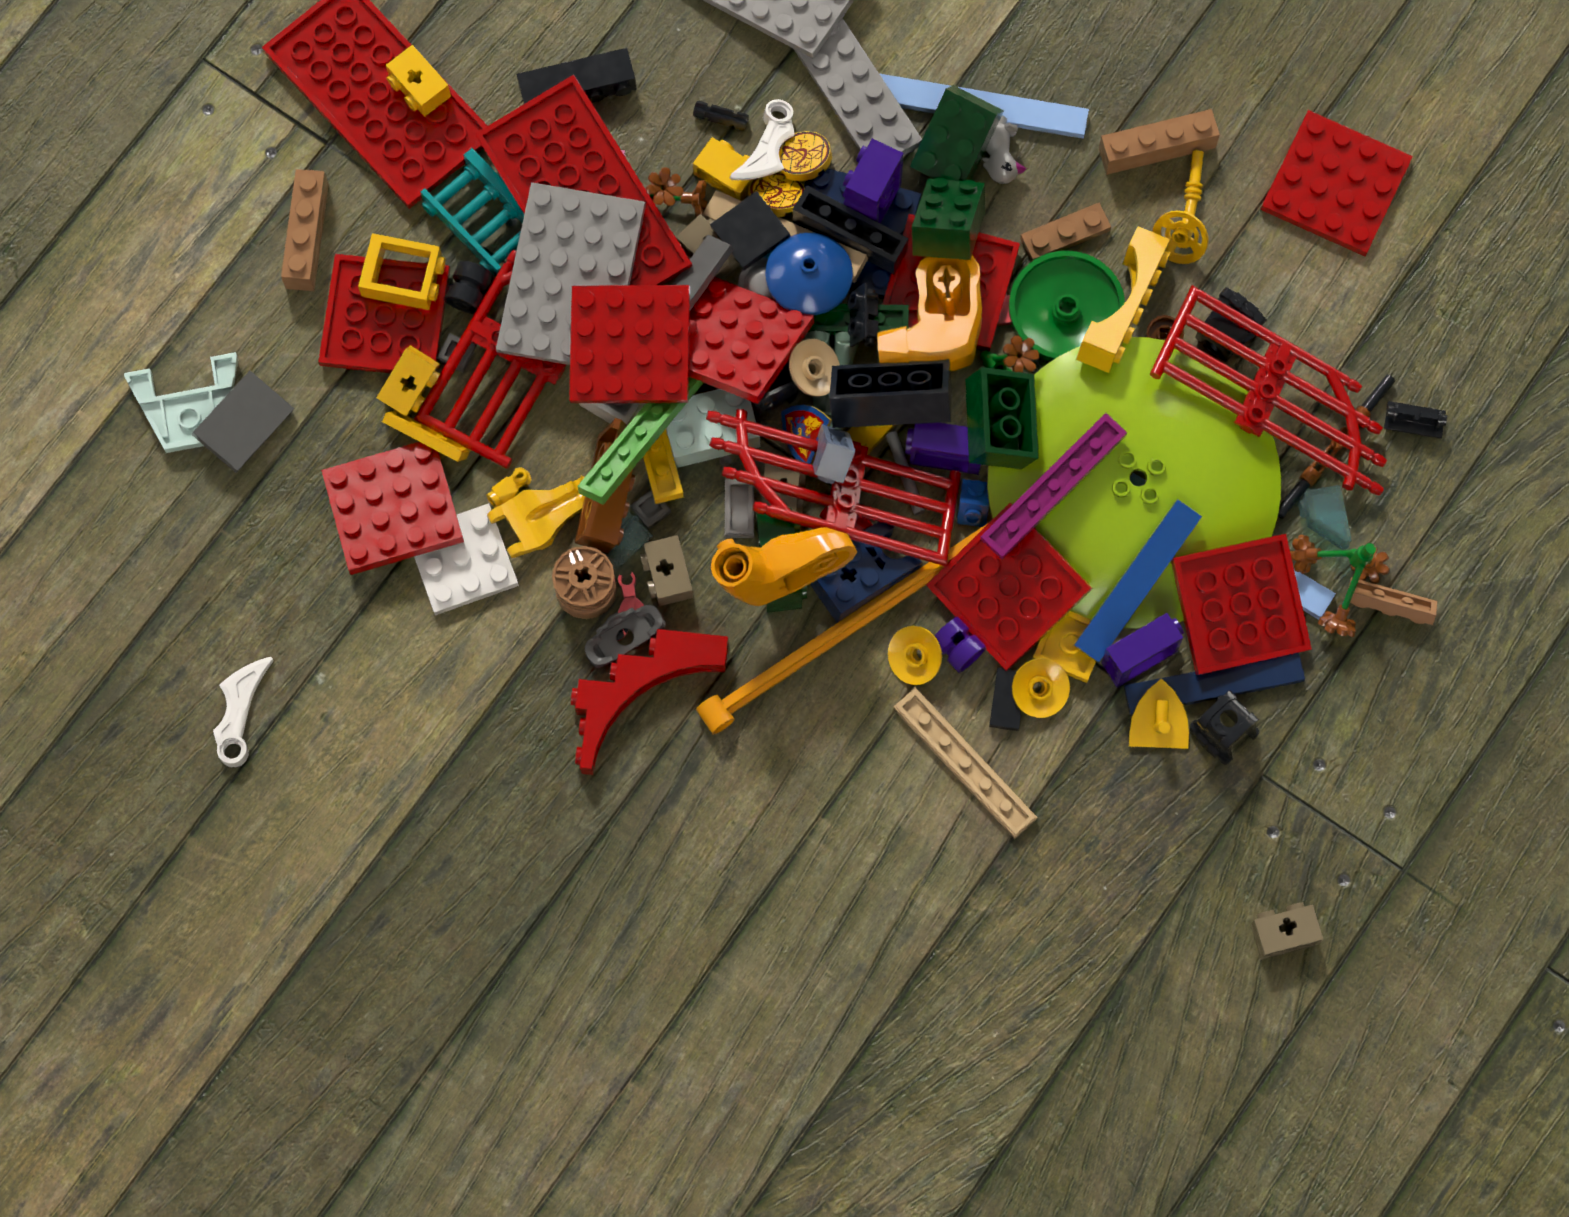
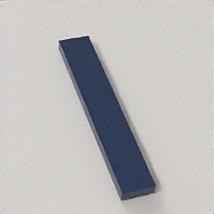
(1239, 679)

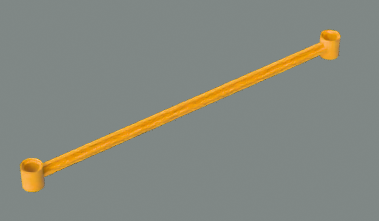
(718, 712)

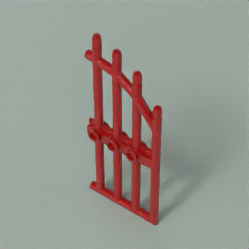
(485, 333)
(1267, 385)
(844, 497)

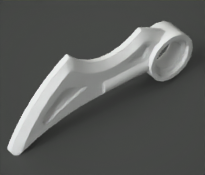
(766, 158)
(238, 691)

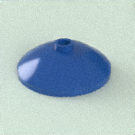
(811, 289)

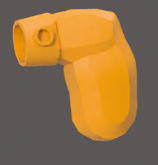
(946, 316)
(780, 565)

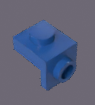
(973, 503)

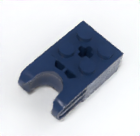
(870, 576)

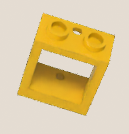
(368, 282)

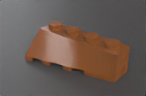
(600, 523)

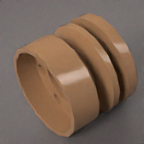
(593, 595)

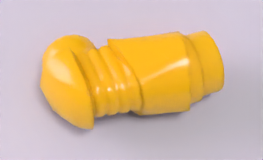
(509, 487)

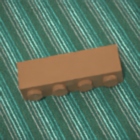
(1158, 141)
(304, 230)

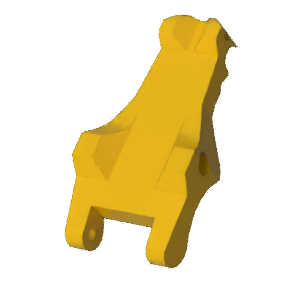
(538, 515)

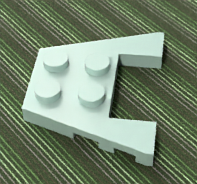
(180, 413)

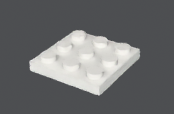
(470, 568)

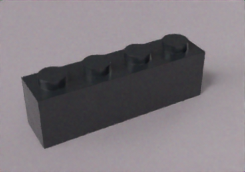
(597, 74)
(848, 227)

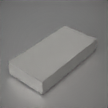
(738, 509)

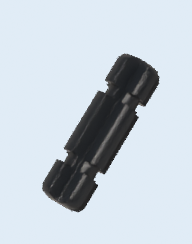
(721, 115)

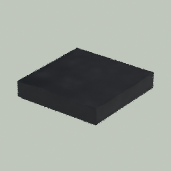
(750, 230)

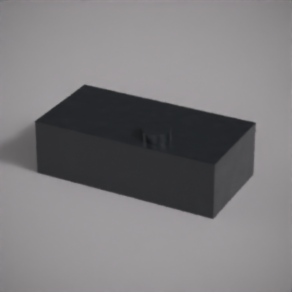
(890, 393)

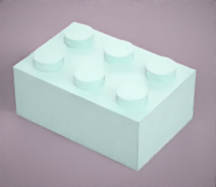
(692, 432)

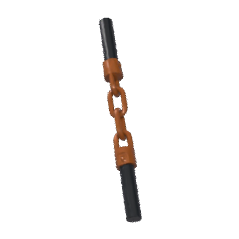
(1311, 475)

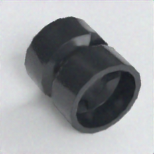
(469, 285)

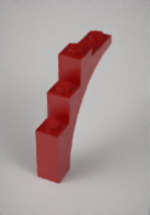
(602, 702)

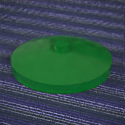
(1060, 298)

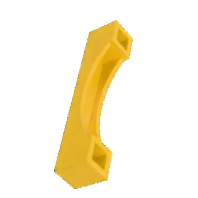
(1104, 339)

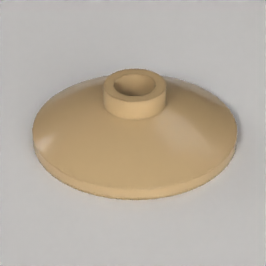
(820, 359)

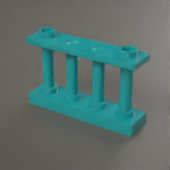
(494, 188)

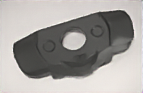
(604, 647)

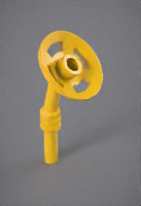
(1184, 229)

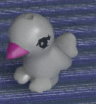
(1001, 164)

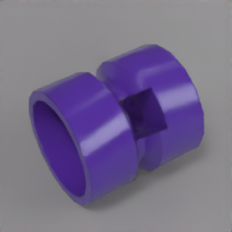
(965, 652)

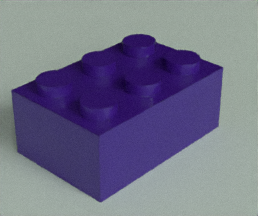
(874, 181)

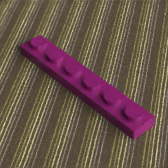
(1053, 485)

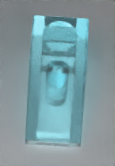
(1326, 514)

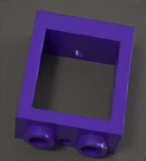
(940, 447)
(1142, 649)

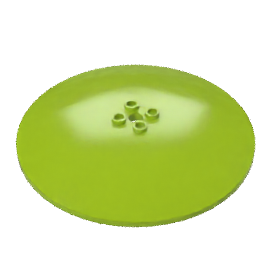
(1179, 444)

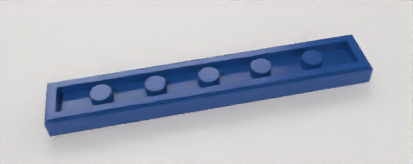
(1137, 580)

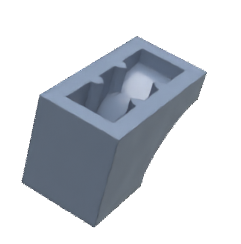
(833, 454)

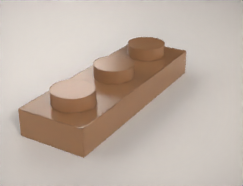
(1066, 231)
(1394, 602)

